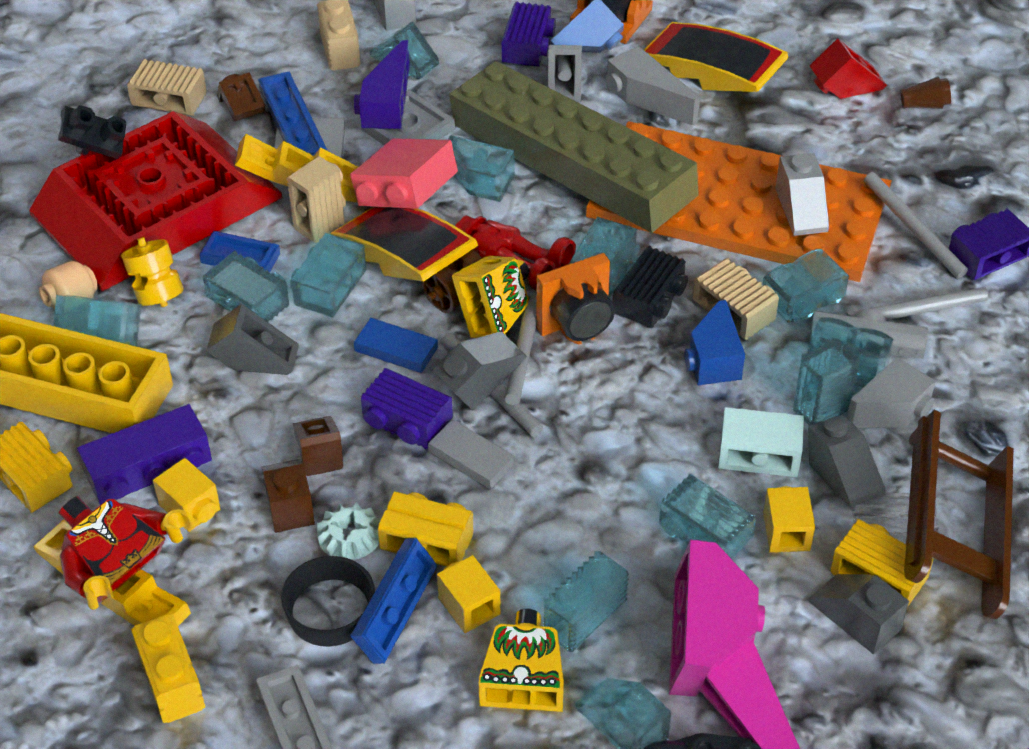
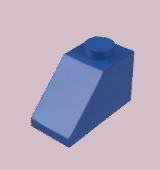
(715, 348)

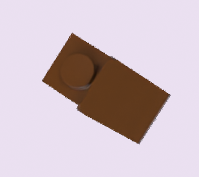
(319, 445)

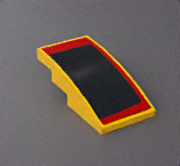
(716, 57)
(407, 241)

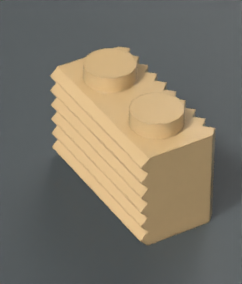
(338, 34)
(167, 87)
(316, 198)
(749, 301)

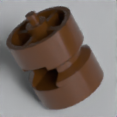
(440, 286)

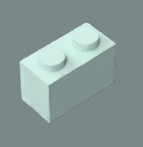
(761, 442)

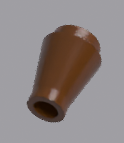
(928, 94)

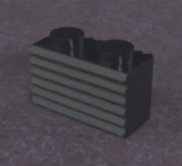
(650, 287)

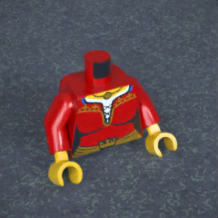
(112, 544)

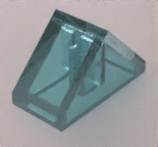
(421, 54)

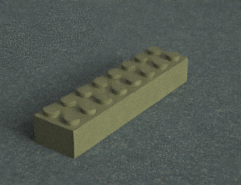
(576, 146)

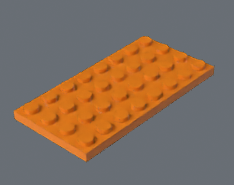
(743, 212)

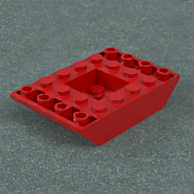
(104, 204)

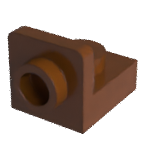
(240, 96)

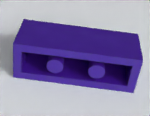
(143, 452)

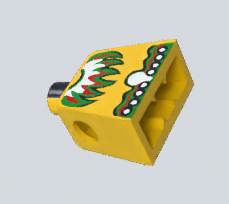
(492, 294)
(523, 666)

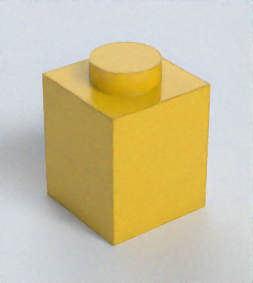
(188, 490)
(788, 519)
(468, 593)

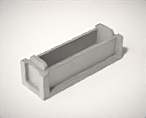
(292, 710)

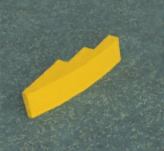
(287, 159)
(135, 600)

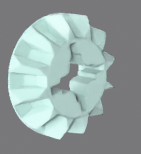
(359, 542)

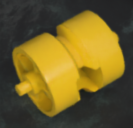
(151, 267)

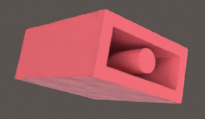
(404, 173)

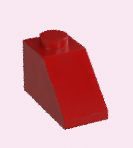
(845, 72)

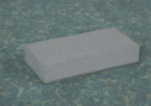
(471, 454)

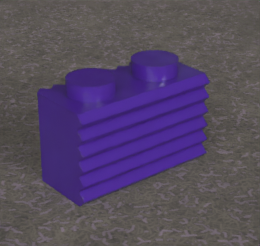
(527, 34)
(990, 243)
(406, 408)

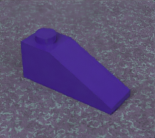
(384, 91)

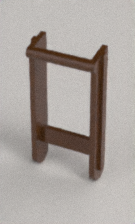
(924, 543)

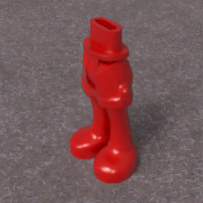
(505, 240)

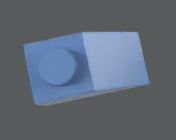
(592, 28)

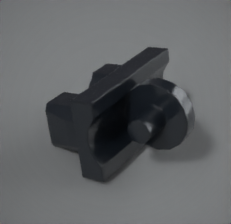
(91, 132)

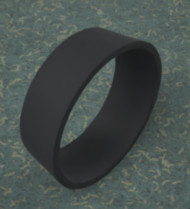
(319, 570)

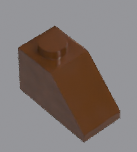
(288, 495)

